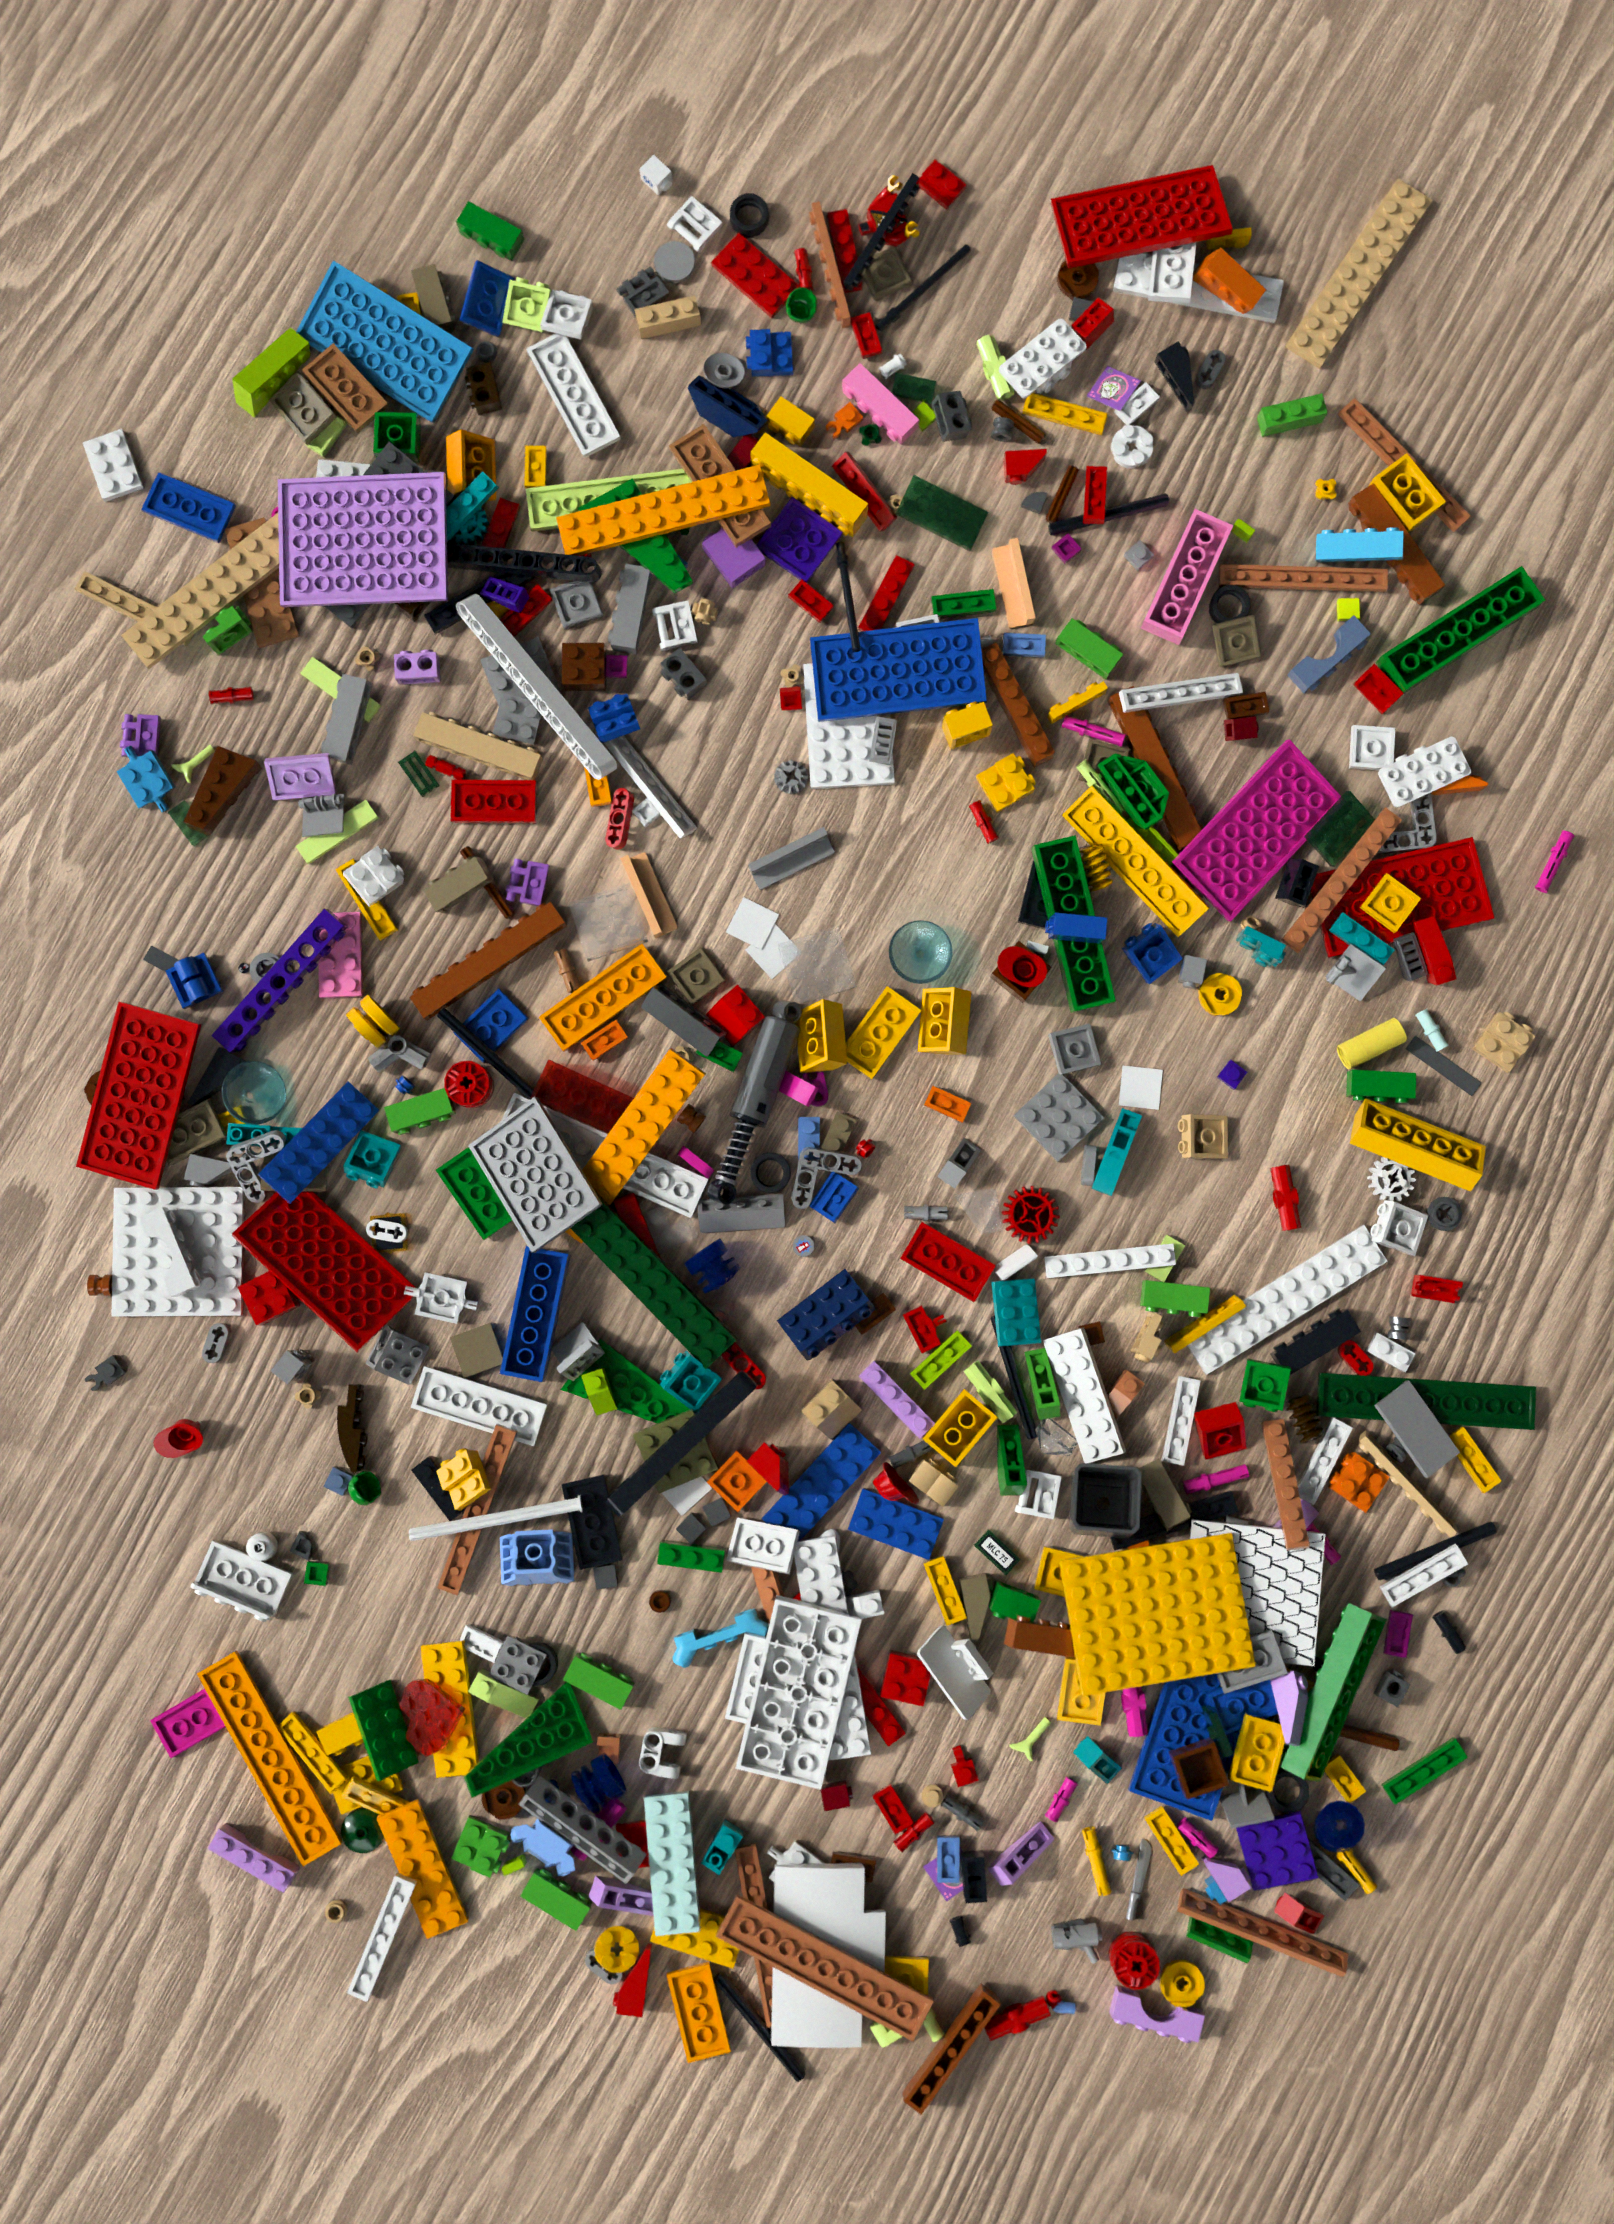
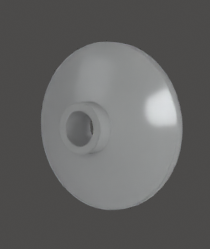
(723, 370)

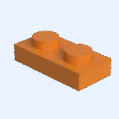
(604, 1040)
(947, 1104)

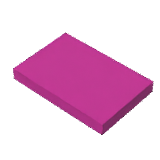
(187, 1723)

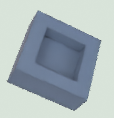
(338, 1481)

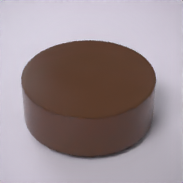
(659, 1601)

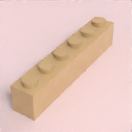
(478, 747)

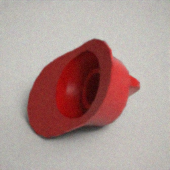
(1022, 966)
(179, 1439)
(892, 1486)

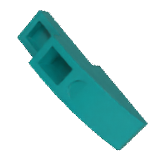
(241, 1132)
(1116, 1152)

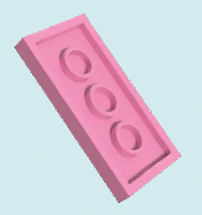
(342, 968)

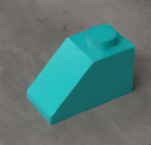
(1097, 1760)

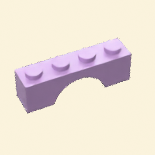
(896, 1399)
(235, 1848)
(1182, 2022)

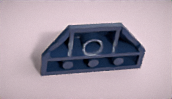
(726, 408)

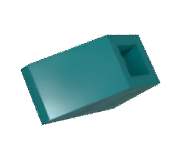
(722, 1847)

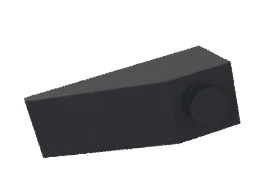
(1176, 369)
(214, 1075)

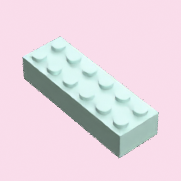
(672, 1863)

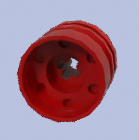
(478, 1092)
(1131, 1947)

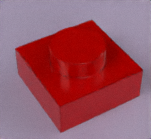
(790, 698)

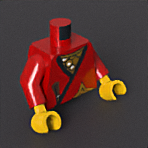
(878, 210)

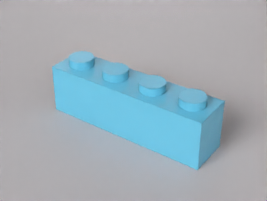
(1359, 545)

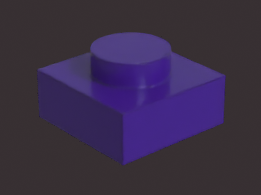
(1232, 1074)

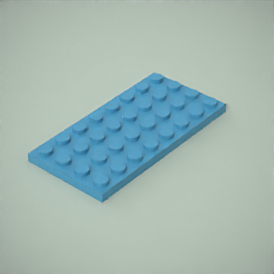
(385, 341)

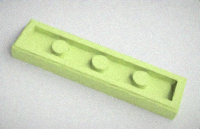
(327, 681)
(354, 821)

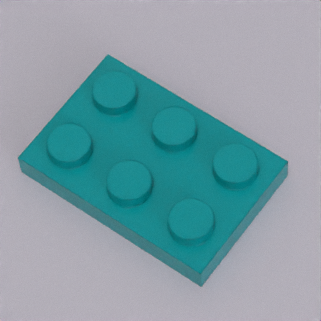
(1016, 1312)

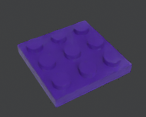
(799, 540)
(1277, 1851)

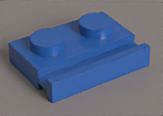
(833, 1197)

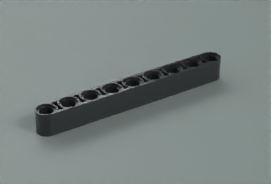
(520, 560)
(680, 1443)

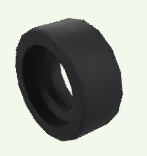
(749, 199)
(1232, 590)
(770, 1188)
(543, 1647)
(1301, 1799)

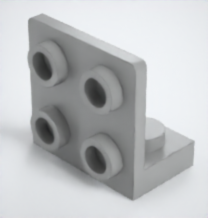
(577, 1352)
(397, 1355)

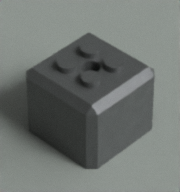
(1119, 1486)

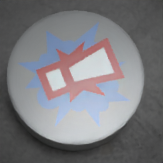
(803, 1246)

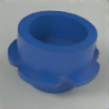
(404, 1085)

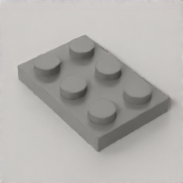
(1267, 1662)

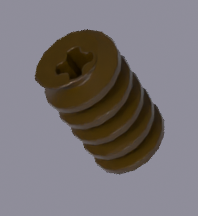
(1305, 1418)

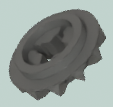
(1454, 1213)

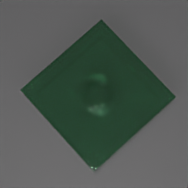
(1216, 1731)

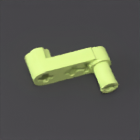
(886, 2036)

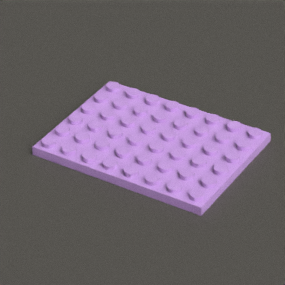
(362, 539)

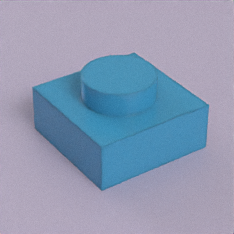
(1214, 1891)

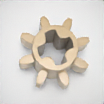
(704, 611)

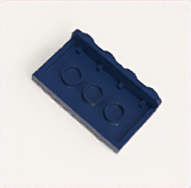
(826, 1315)

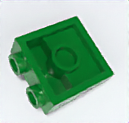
(1264, 1385)

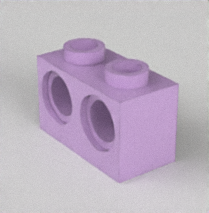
(416, 673)

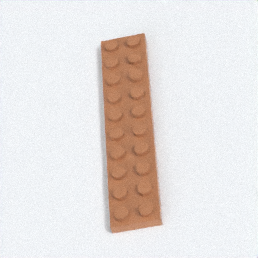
(825, 1967)

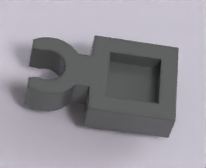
(108, 1372)

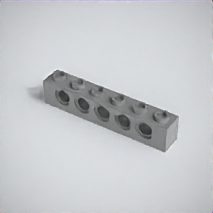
(584, 1840)

